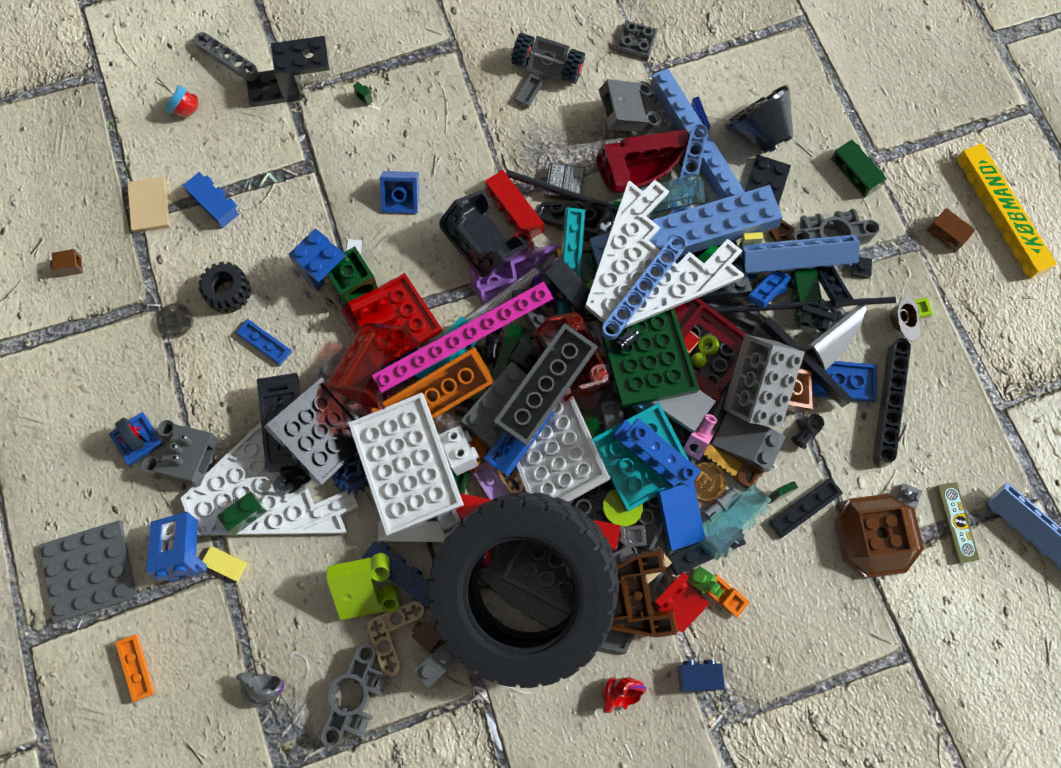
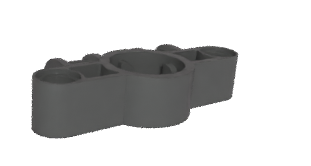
(844, 222)
(340, 719)

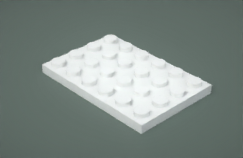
(563, 456)
(405, 464)

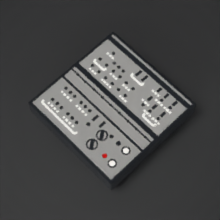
(566, 177)

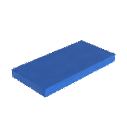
(855, 378)

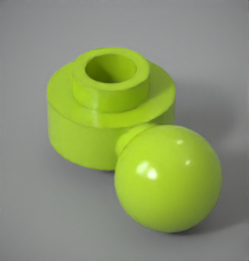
(699, 359)

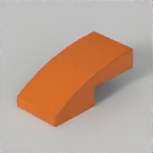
(730, 599)

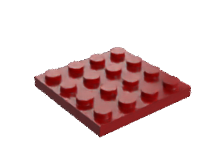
(410, 310)

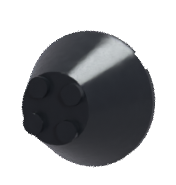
(765, 121)

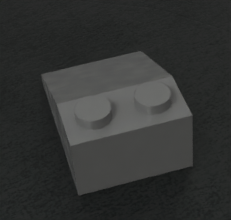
(748, 442)

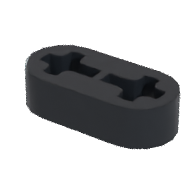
(290, 477)

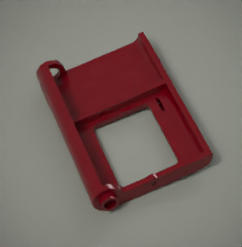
(688, 316)

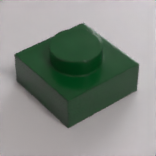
(363, 93)

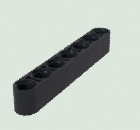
(886, 409)

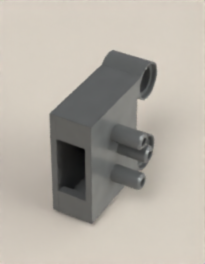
(624, 106)
(185, 456)

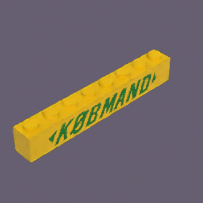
(1006, 211)

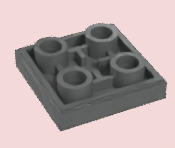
(636, 40)

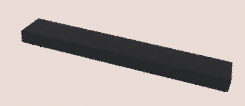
(819, 375)

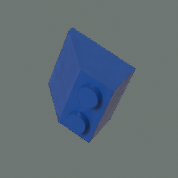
(399, 191)

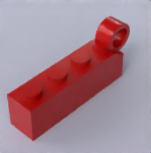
(514, 206)

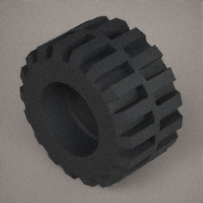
(215, 277)

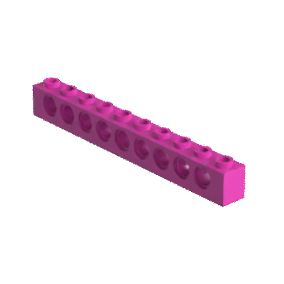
(462, 337)

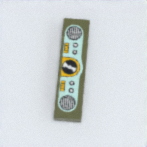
(957, 522)

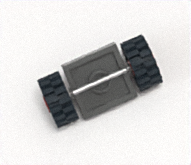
(548, 58)

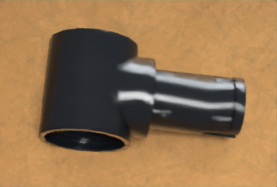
(493, 344)

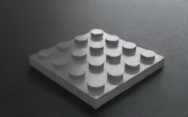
(87, 571)

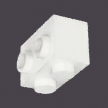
(459, 450)

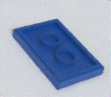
(680, 516)

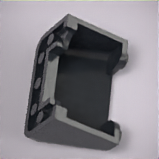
(477, 236)

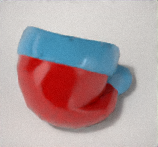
(182, 103)

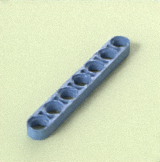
(695, 159)
(642, 295)

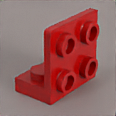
(684, 600)

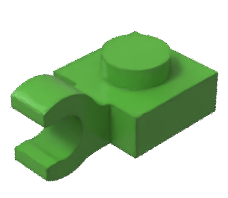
(705, 581)

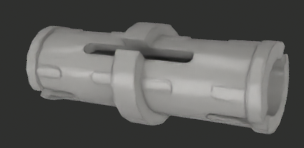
(721, 504)

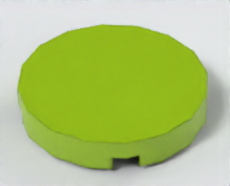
(615, 512)

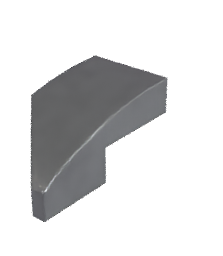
(638, 533)

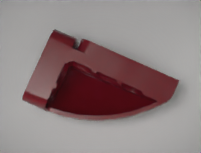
(640, 159)

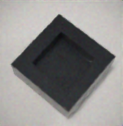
(863, 268)

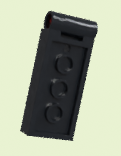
(270, 392)

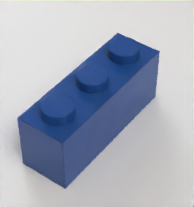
(211, 199)

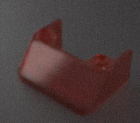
(366, 357)
(594, 368)

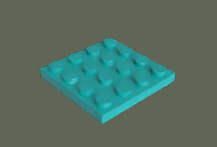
(627, 473)

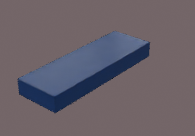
(768, 289)
(263, 342)

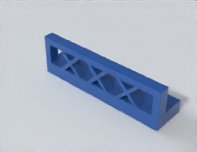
(510, 452)

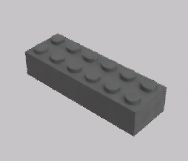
(545, 385)

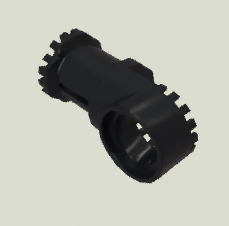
(807, 430)

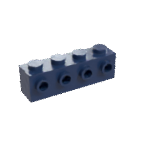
(405, 577)

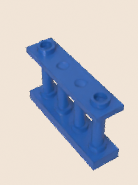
(656, 453)

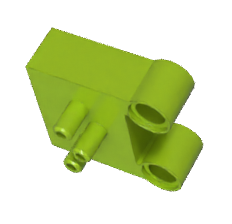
(356, 589)

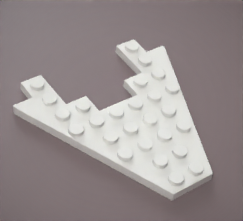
(631, 252)
(287, 514)

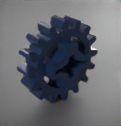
(353, 476)

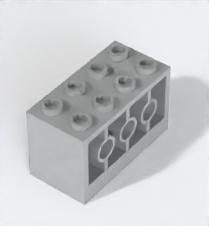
(763, 381)

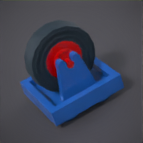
(135, 438)

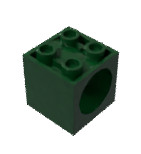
(352, 277)

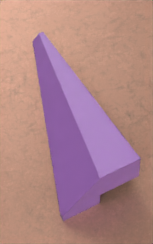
(492, 285)

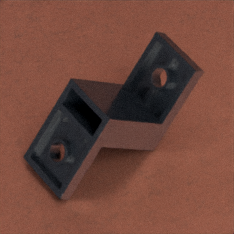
(288, 65)

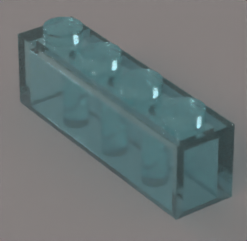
(682, 193)
(734, 522)

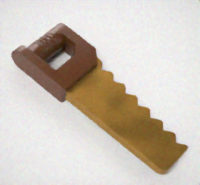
(733, 466)

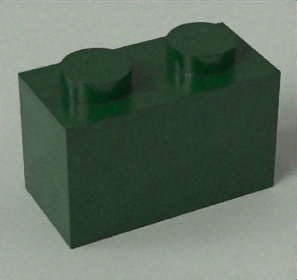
(241, 513)

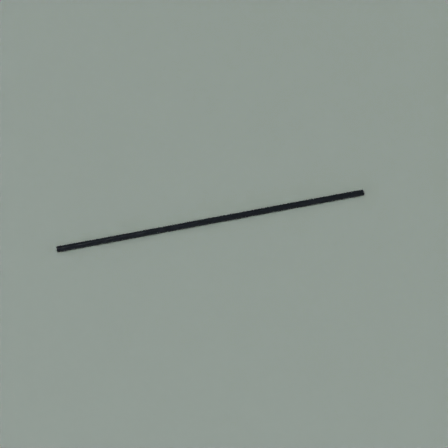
(781, 306)

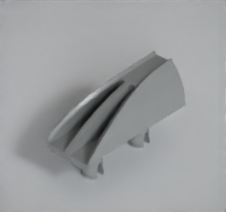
(829, 345)

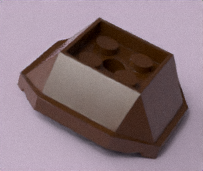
(862, 546)

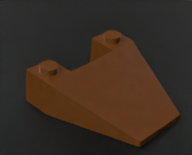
(637, 614)

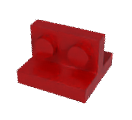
(373, 308)

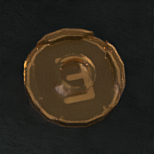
(709, 482)

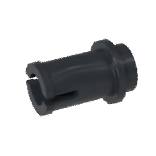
(624, 341)

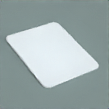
(357, 243)

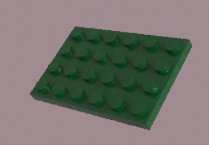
(654, 364)

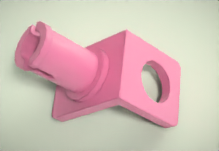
(701, 437)

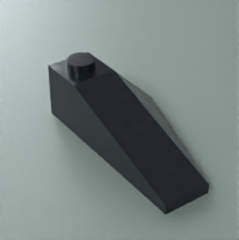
(597, 216)

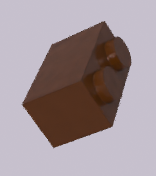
(951, 230)

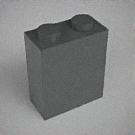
(437, 667)

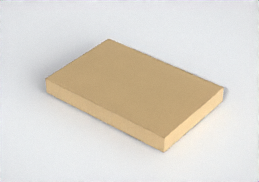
(148, 204)

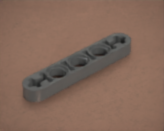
(228, 62)

